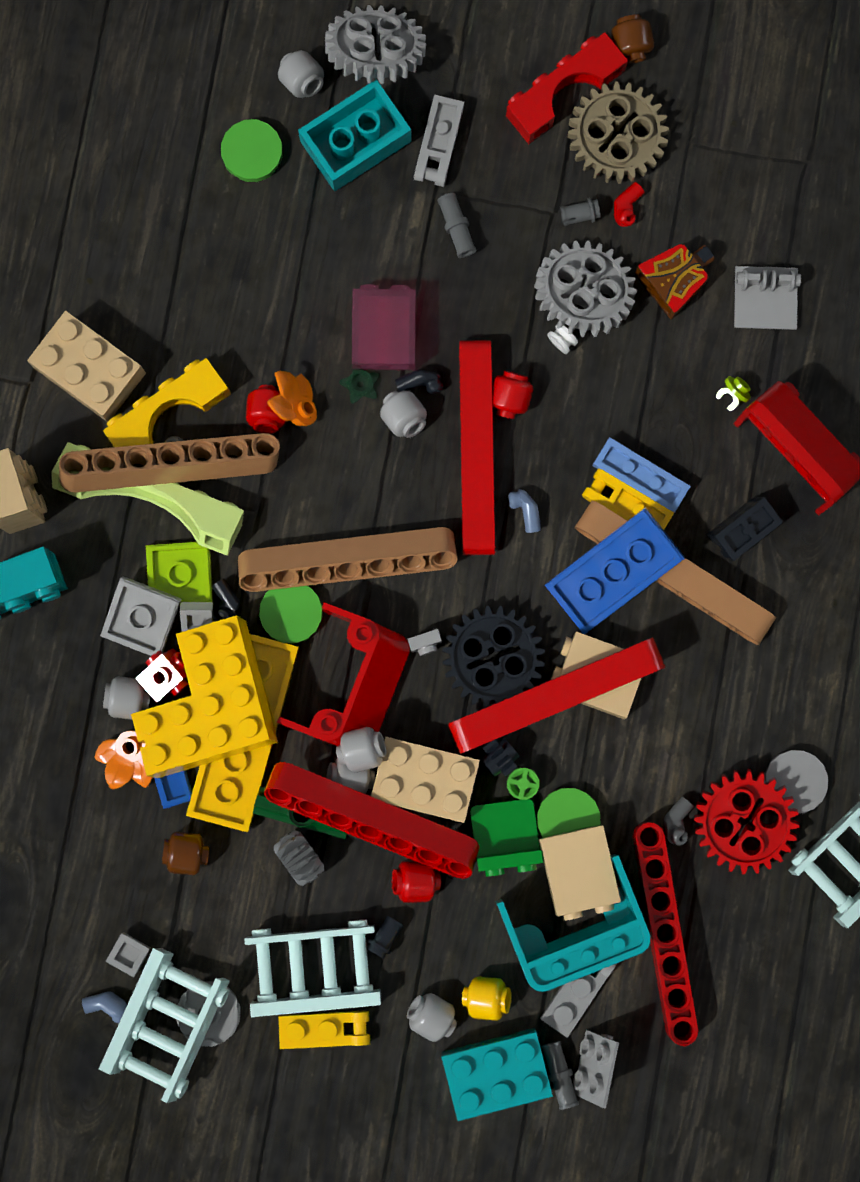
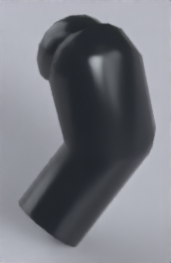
(420, 378)
(228, 603)

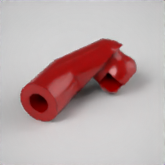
(624, 205)

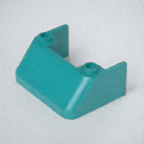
(584, 951)

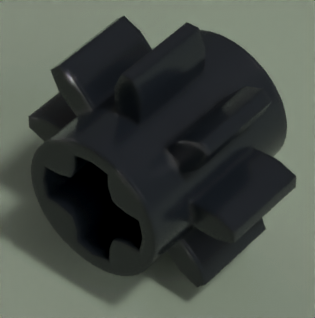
(499, 757)

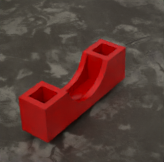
(595, 64)

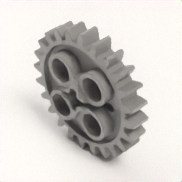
(352, 45)
(585, 288)

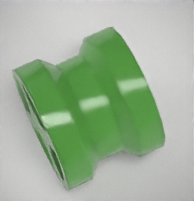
(523, 779)

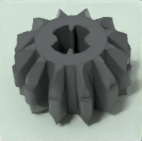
(298, 858)

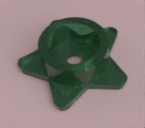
(366, 390)

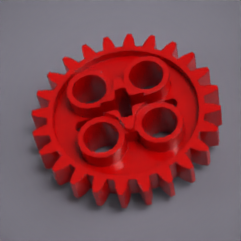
(771, 836)

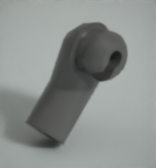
(674, 822)

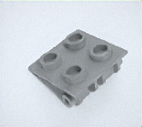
(766, 297)
(595, 1068)

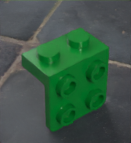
(506, 836)

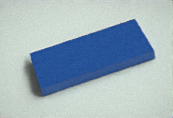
(614, 570)

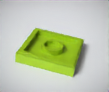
(181, 570)

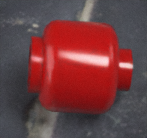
(511, 394)
(259, 413)
(415, 882)

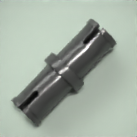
(456, 225)
(560, 1075)

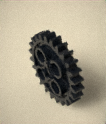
(482, 630)

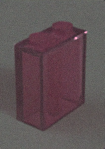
(383, 328)

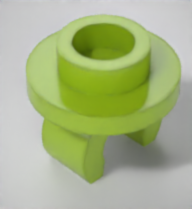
(737, 388)

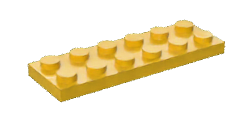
(229, 787)

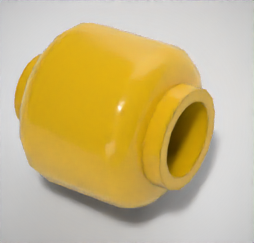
(487, 998)

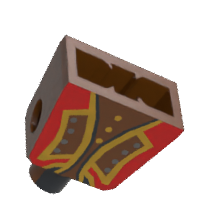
(675, 276)

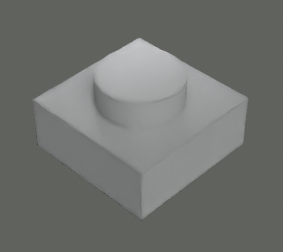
(195, 614)
(425, 642)
(128, 954)

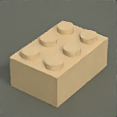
(86, 366)
(19, 501)
(425, 780)

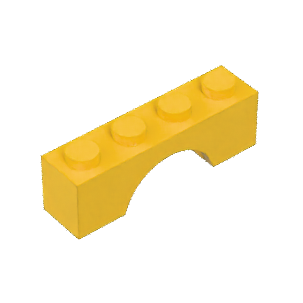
(196, 387)

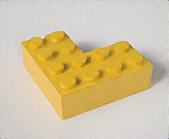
(225, 706)

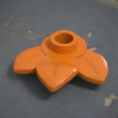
(294, 399)
(121, 763)

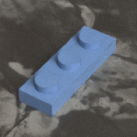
(641, 474)

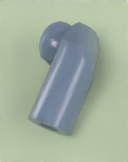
(529, 508)
(106, 1001)

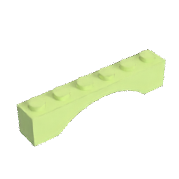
(209, 520)

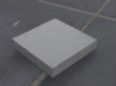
(140, 616)

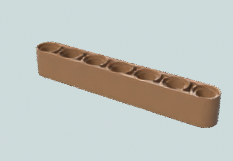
(155, 469)
(347, 559)
(691, 582)

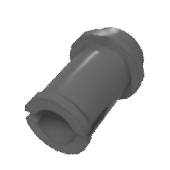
(580, 212)

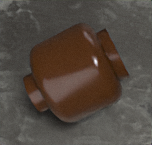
(633, 37)
(184, 853)

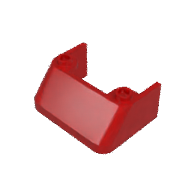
(804, 442)
(374, 684)

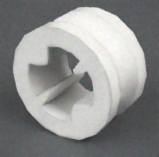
(562, 339)

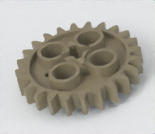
(597, 115)

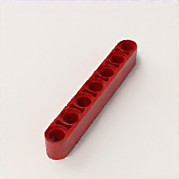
(477, 447)
(556, 695)
(372, 820)
(674, 946)

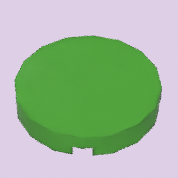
(251, 150)
(291, 614)
(566, 812)

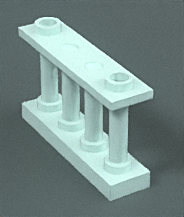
(847, 907)
(331, 996)
(132, 1026)

